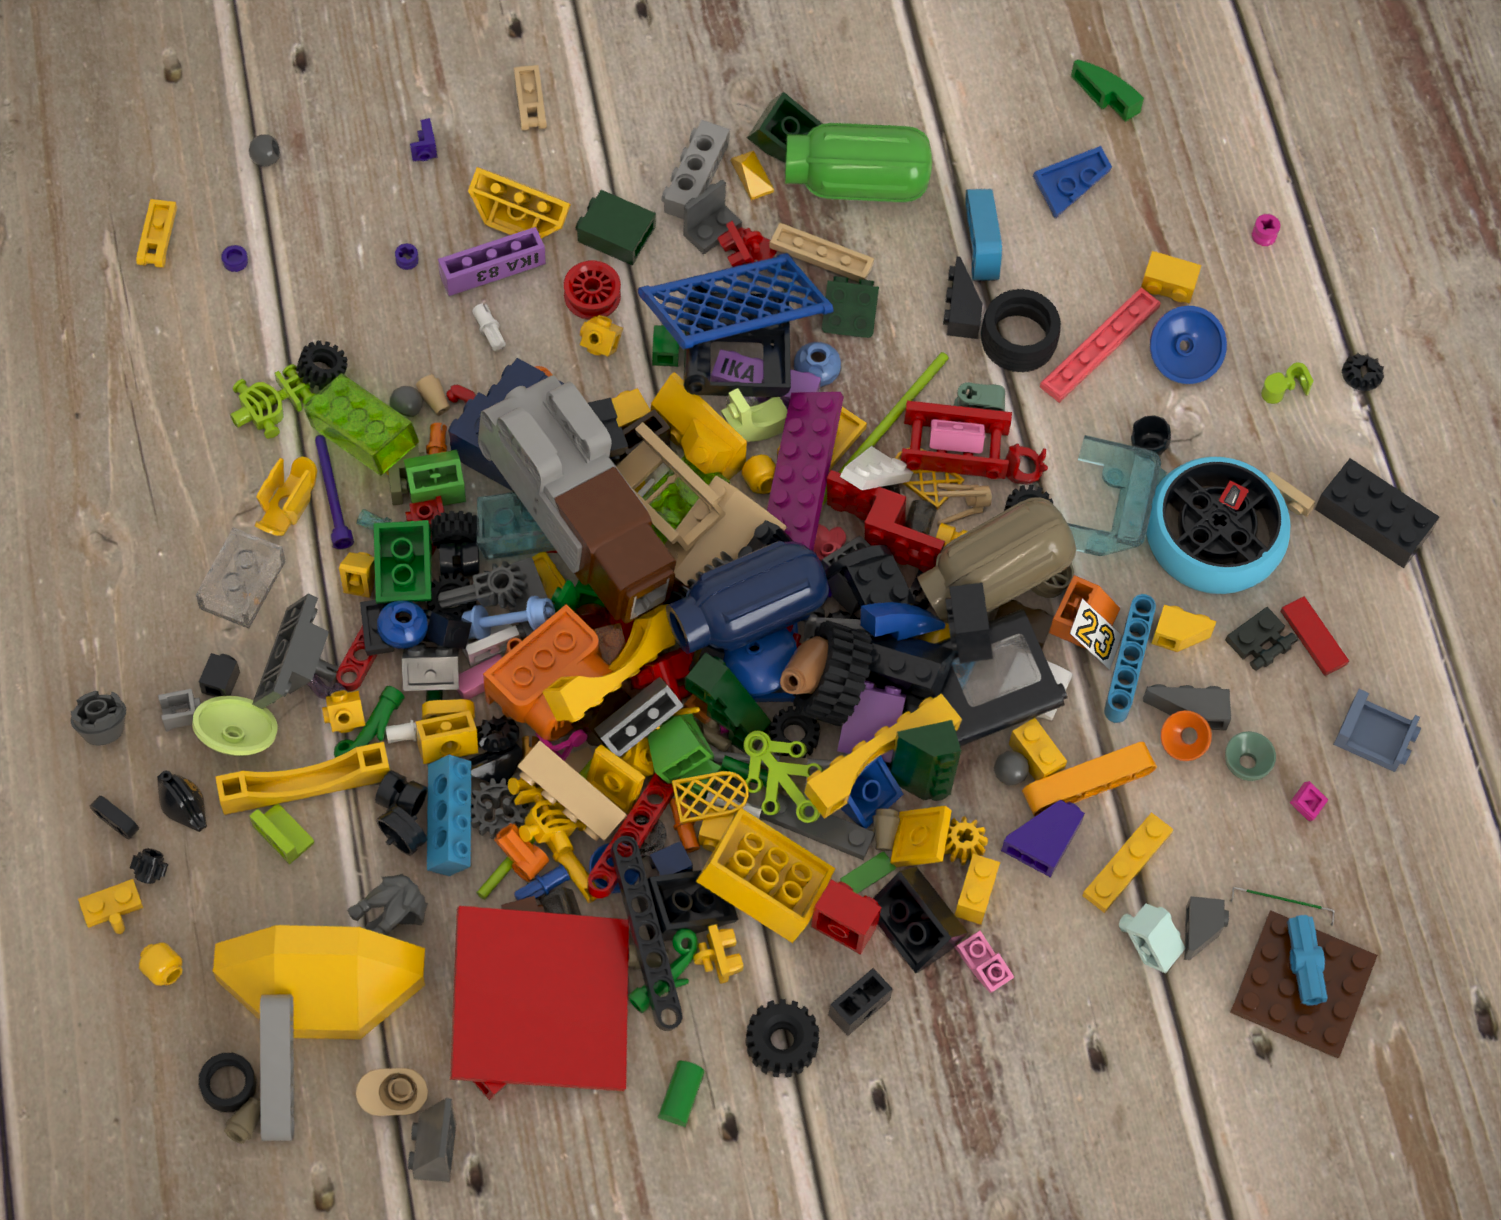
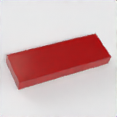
(1314, 636)

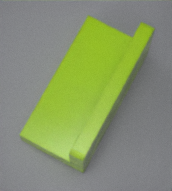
(282, 832)

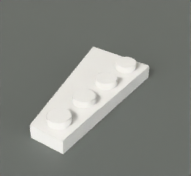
(875, 470)

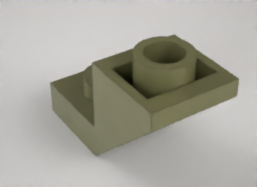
(398, 476)

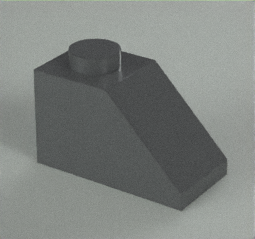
(1203, 923)

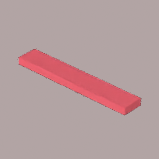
(1100, 345)

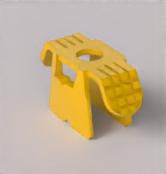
(296, 487)

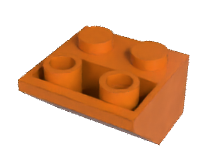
(1068, 608)

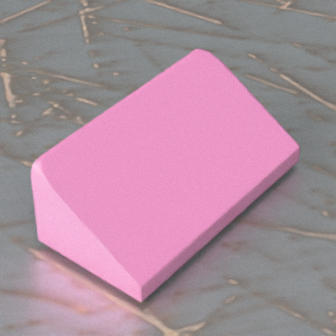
(957, 436)
(471, 681)

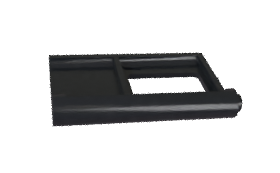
(775, 357)

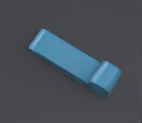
(984, 234)

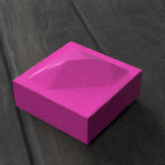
(1308, 801)

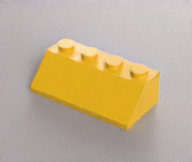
(679, 410)

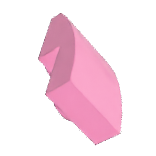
(983, 962)

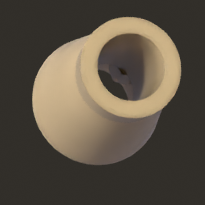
(433, 394)

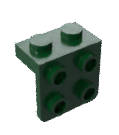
(852, 307)

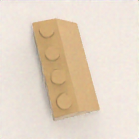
(571, 790)

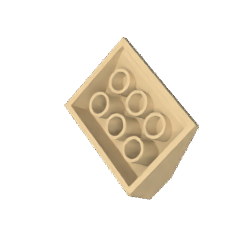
(727, 535)

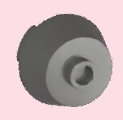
(99, 718)

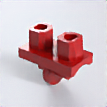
(734, 238)

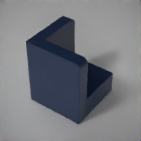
(671, 860)

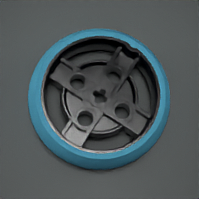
(1218, 526)

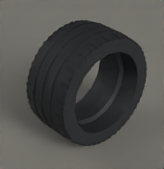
(1024, 304)

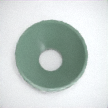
(1251, 745)

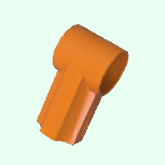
(526, 857)

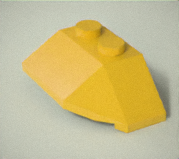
(514, 205)

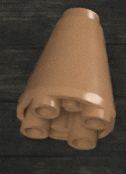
(805, 667)

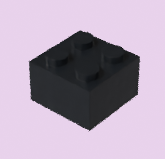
(969, 623)

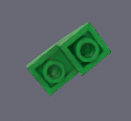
(564, 596)

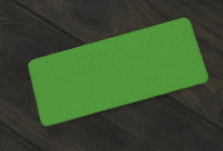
(869, 872)

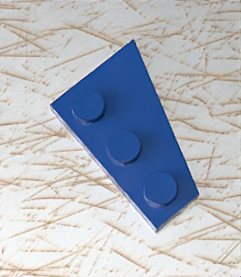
(1071, 178)

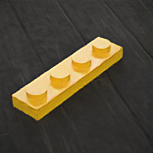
(1127, 862)

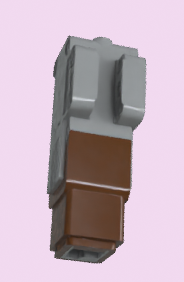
(561, 470)

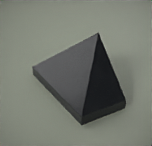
(496, 764)

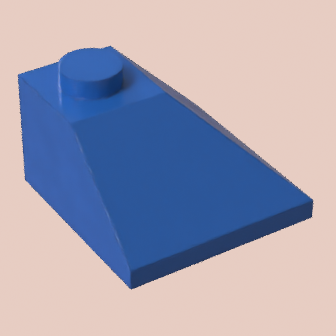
(871, 791)

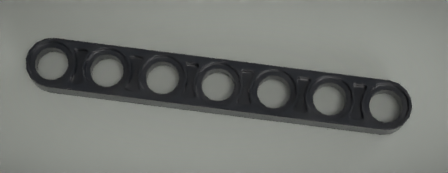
(642, 946)

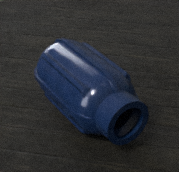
(749, 598)

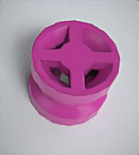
(1266, 236)

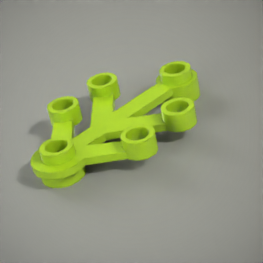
(778, 773)

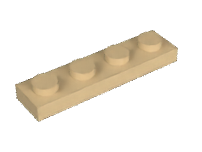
(821, 252)

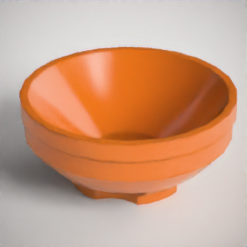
(1172, 735)

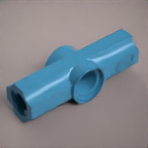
(1307, 960)

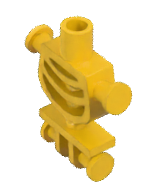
(556, 825)

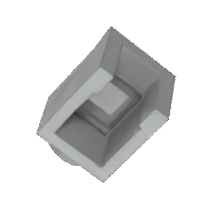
(178, 708)

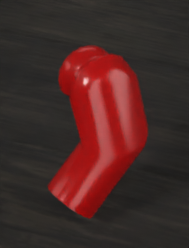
(459, 392)

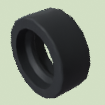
(218, 1062)

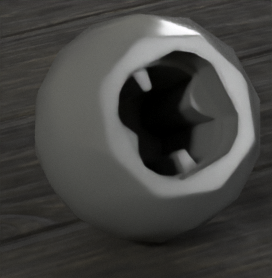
(264, 150)
(406, 401)
(1011, 768)

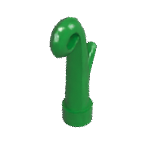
(376, 724)
(639, 996)

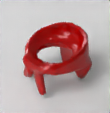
(1013, 472)

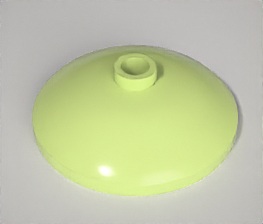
(234, 725)

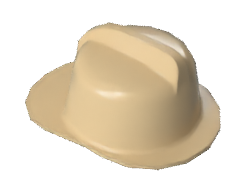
(391, 1092)

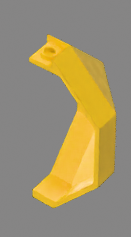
(338, 975)

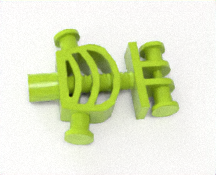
(254, 400)

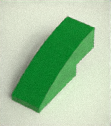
(1107, 89)

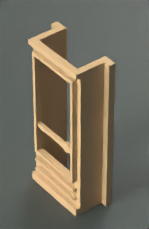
(645, 461)

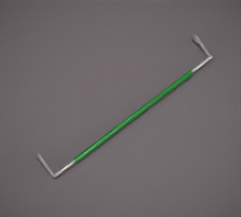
(1284, 899)

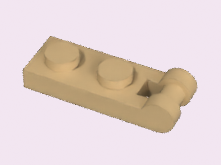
(530, 96)

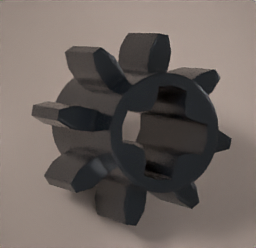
(149, 866)

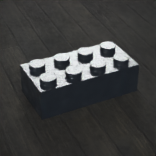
(1376, 513)

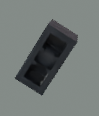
(860, 1001)

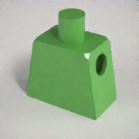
(676, 749)

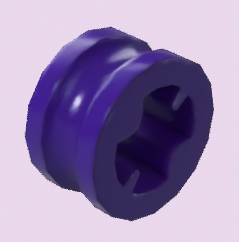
(401, 261)

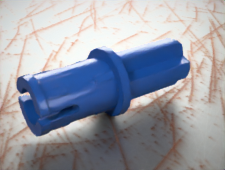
(543, 884)

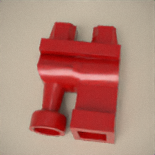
(668, 667)

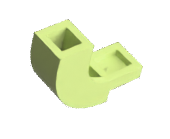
(756, 421)

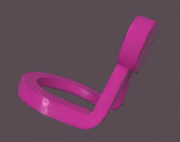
(575, 740)

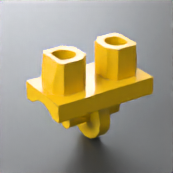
(718, 941)

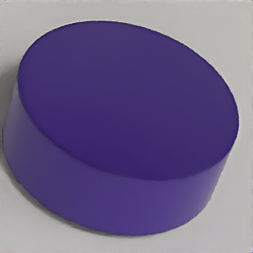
(234, 258)

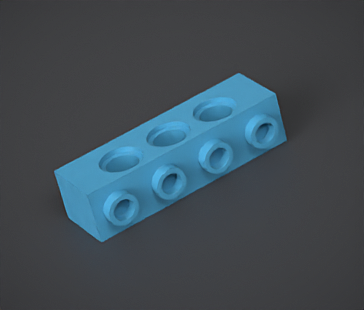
(449, 815)

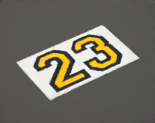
(1095, 634)

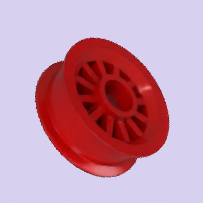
(589, 276)

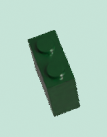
(615, 227)

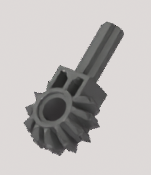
(487, 588)

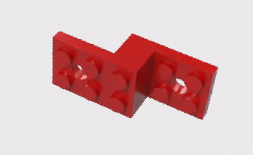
(884, 521)

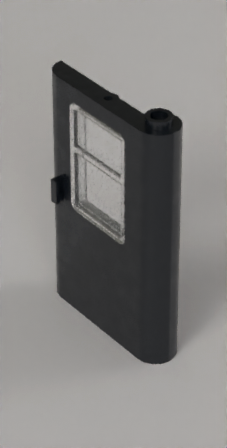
(1002, 689)

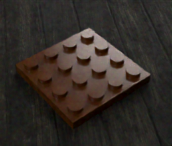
(1272, 995)

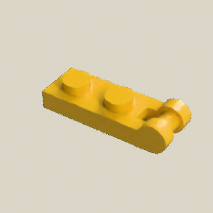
(156, 232)

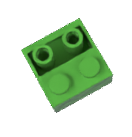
(436, 476)

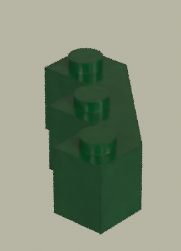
(726, 700)

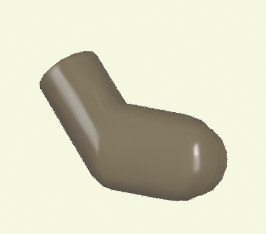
(712, 735)

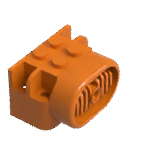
(554, 650)

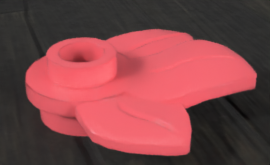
(828, 541)

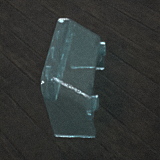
(1136, 475)

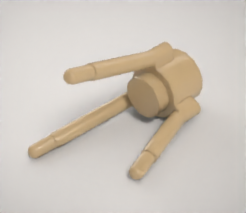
(975, 496)

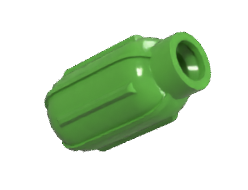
(860, 162)

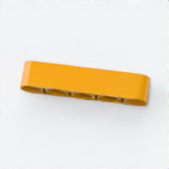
(1090, 777)

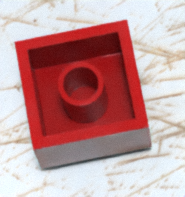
(846, 916)

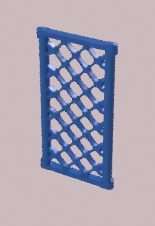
(742, 323)

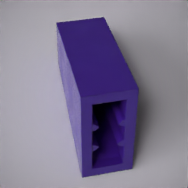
(1045, 837)

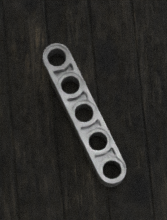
(277, 1067)

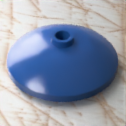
(1204, 341)
(762, 669)

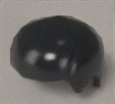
(1151, 434)

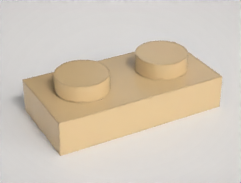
(1296, 500)

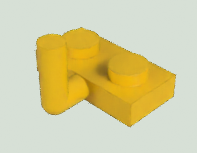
(111, 905)

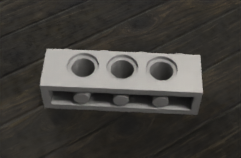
(706, 137)

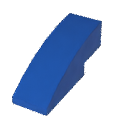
(898, 620)

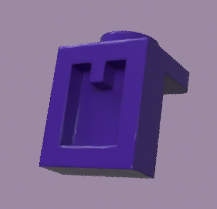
(426, 147)

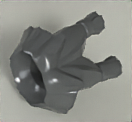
(400, 901)

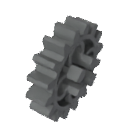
(481, 811)

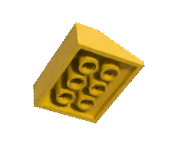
(766, 875)

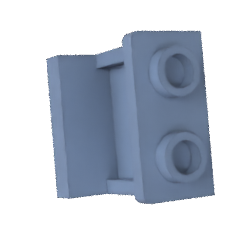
(1377, 733)

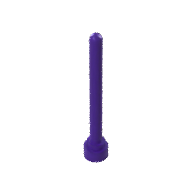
(341, 536)

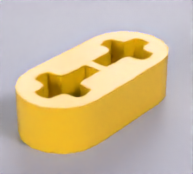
(446, 707)

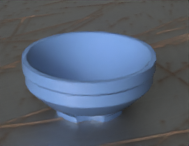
(827, 370)

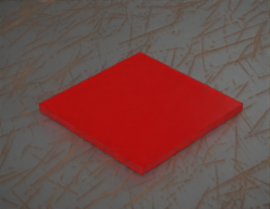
(540, 999)

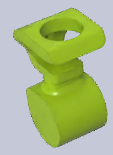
(1277, 384)

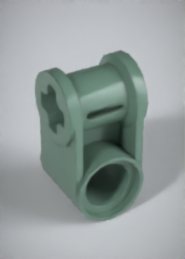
(981, 396)

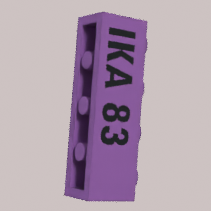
(492, 261)
(735, 367)

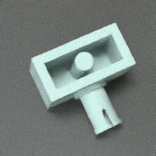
(1154, 936)

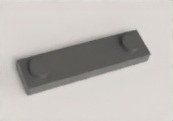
(828, 831)

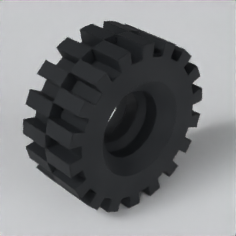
(782, 1017)

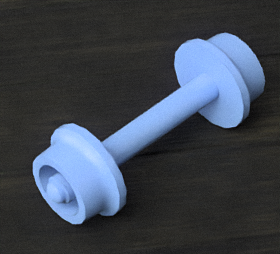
(536, 613)

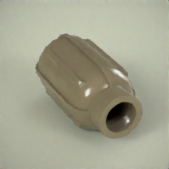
(1005, 554)

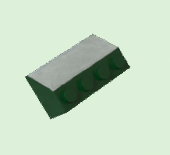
(926, 760)

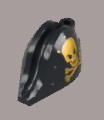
(181, 800)

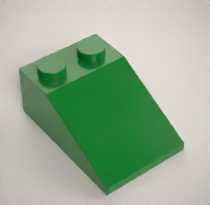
(403, 561)

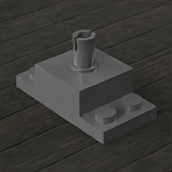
(295, 654)

